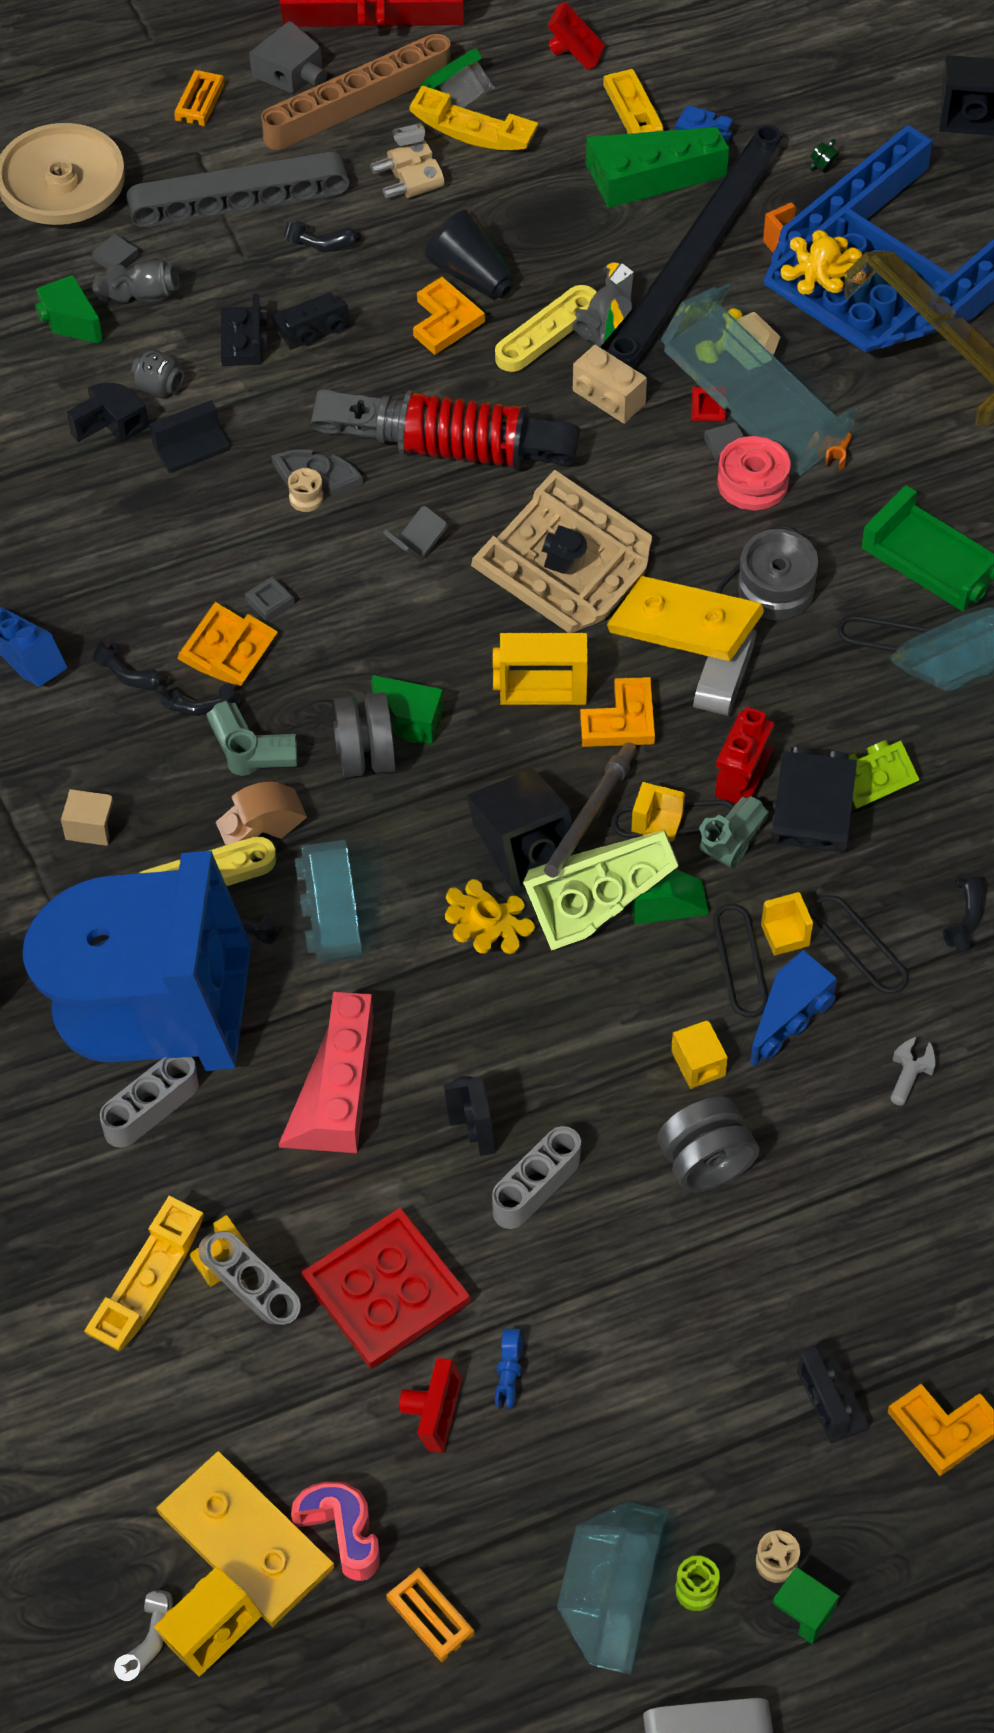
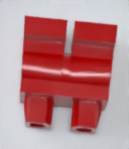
(744, 756)

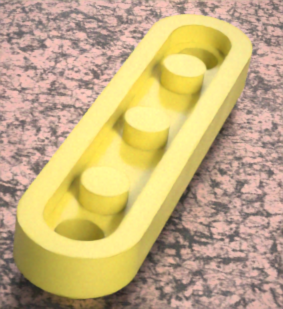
(542, 330)
(236, 860)

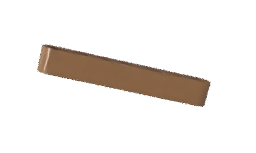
(354, 92)

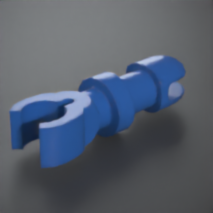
(508, 1368)

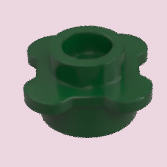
(824, 156)

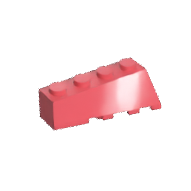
(333, 1094)

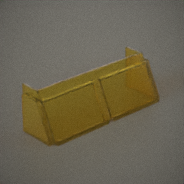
(932, 308)

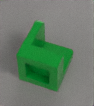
(807, 1603)

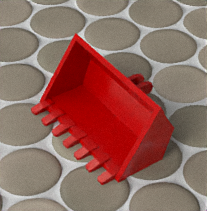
(372, 12)

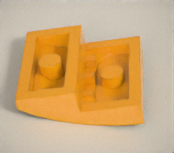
(227, 645)

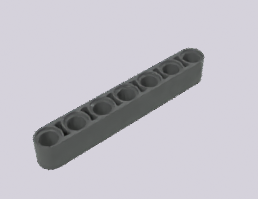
(237, 189)

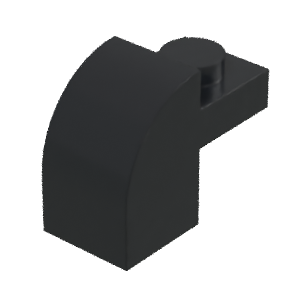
(110, 407)

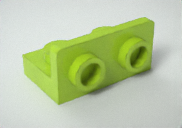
(881, 773)

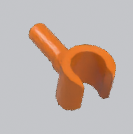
(838, 452)

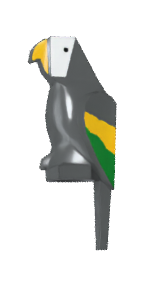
(607, 306)

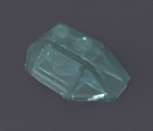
(951, 651)
(611, 1582)

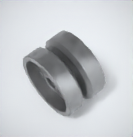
(778, 572)
(364, 734)
(707, 1144)

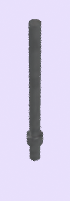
(614, 771)

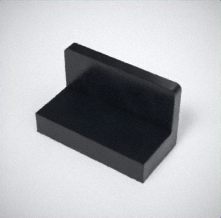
(188, 437)

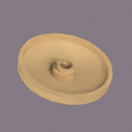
(60, 173)

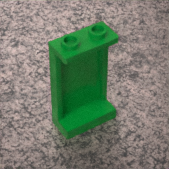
(929, 551)

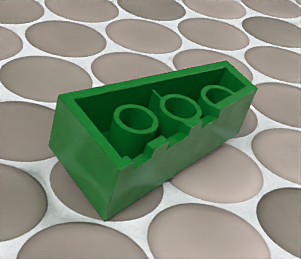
(654, 162)

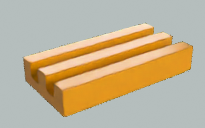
(214, 93)
(453, 1642)

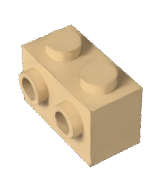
(609, 384)

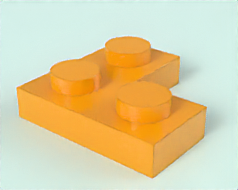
(451, 316)
(627, 723)
(943, 1437)

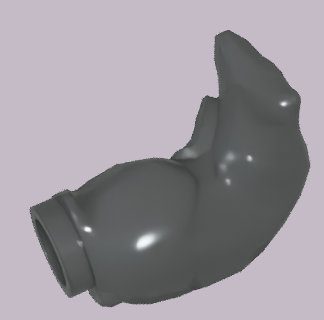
(146, 281)

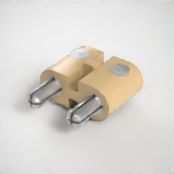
(413, 167)

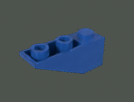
(29, 649)
(796, 995)

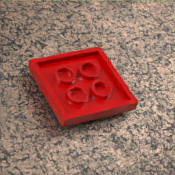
(385, 1288)

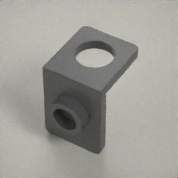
(420, 533)

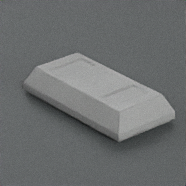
(409, 134)

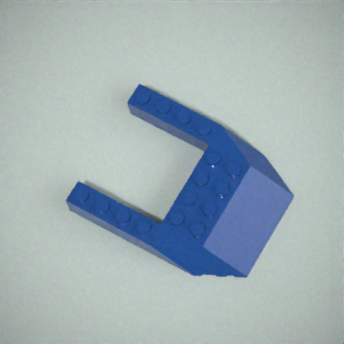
(876, 311)

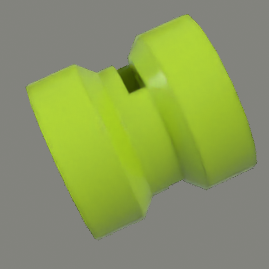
(695, 1592)

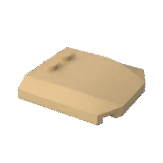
(577, 598)

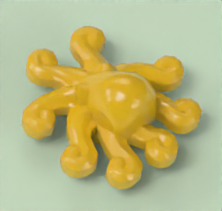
(821, 263)
(485, 918)

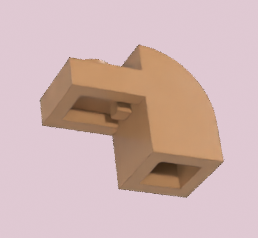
(259, 809)

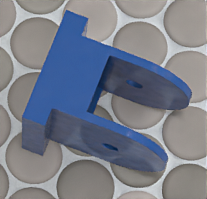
(162, 980)

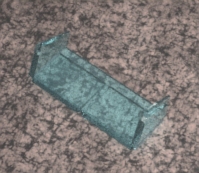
(751, 381)

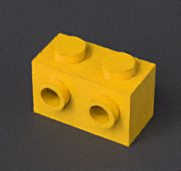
(208, 1621)

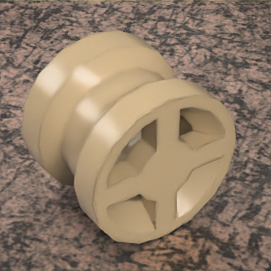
(309, 482)
(777, 1546)

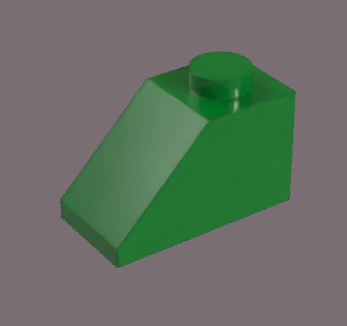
(68, 310)
(412, 708)
(670, 899)

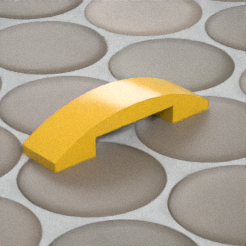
(469, 126)
(148, 1276)

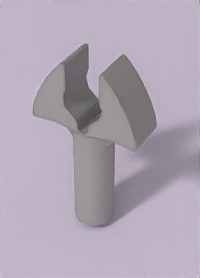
(910, 1069)

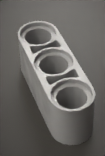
(722, 680)
(145, 1115)
(531, 1193)
(268, 1282)
(728, 1716)

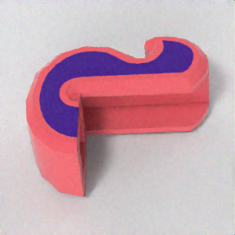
(350, 1511)

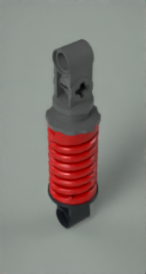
(426, 427)

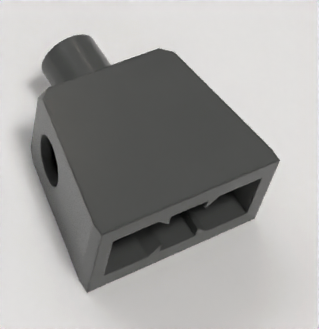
(288, 60)

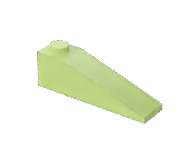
(597, 885)

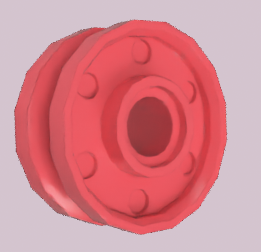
(753, 473)

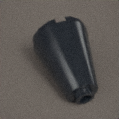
(470, 256)

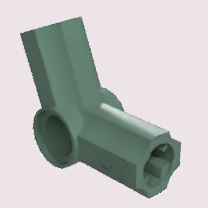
(259, 750)
(729, 837)

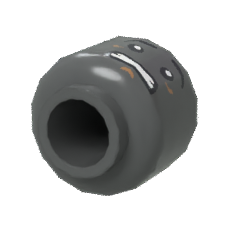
(157, 373)

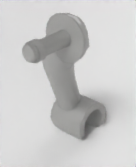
(131, 1664)

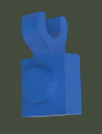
(699, 118)

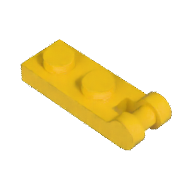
(631, 102)

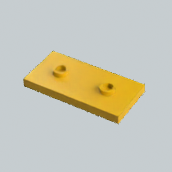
(685, 618)
(245, 1537)

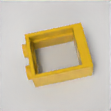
(541, 686)

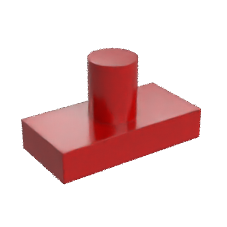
(574, 36)
(434, 1405)

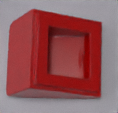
(705, 407)

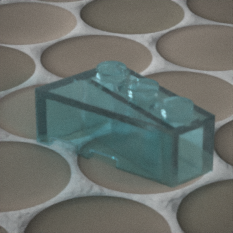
(329, 901)

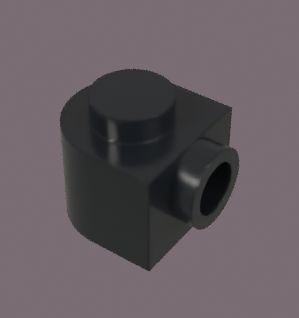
(564, 550)

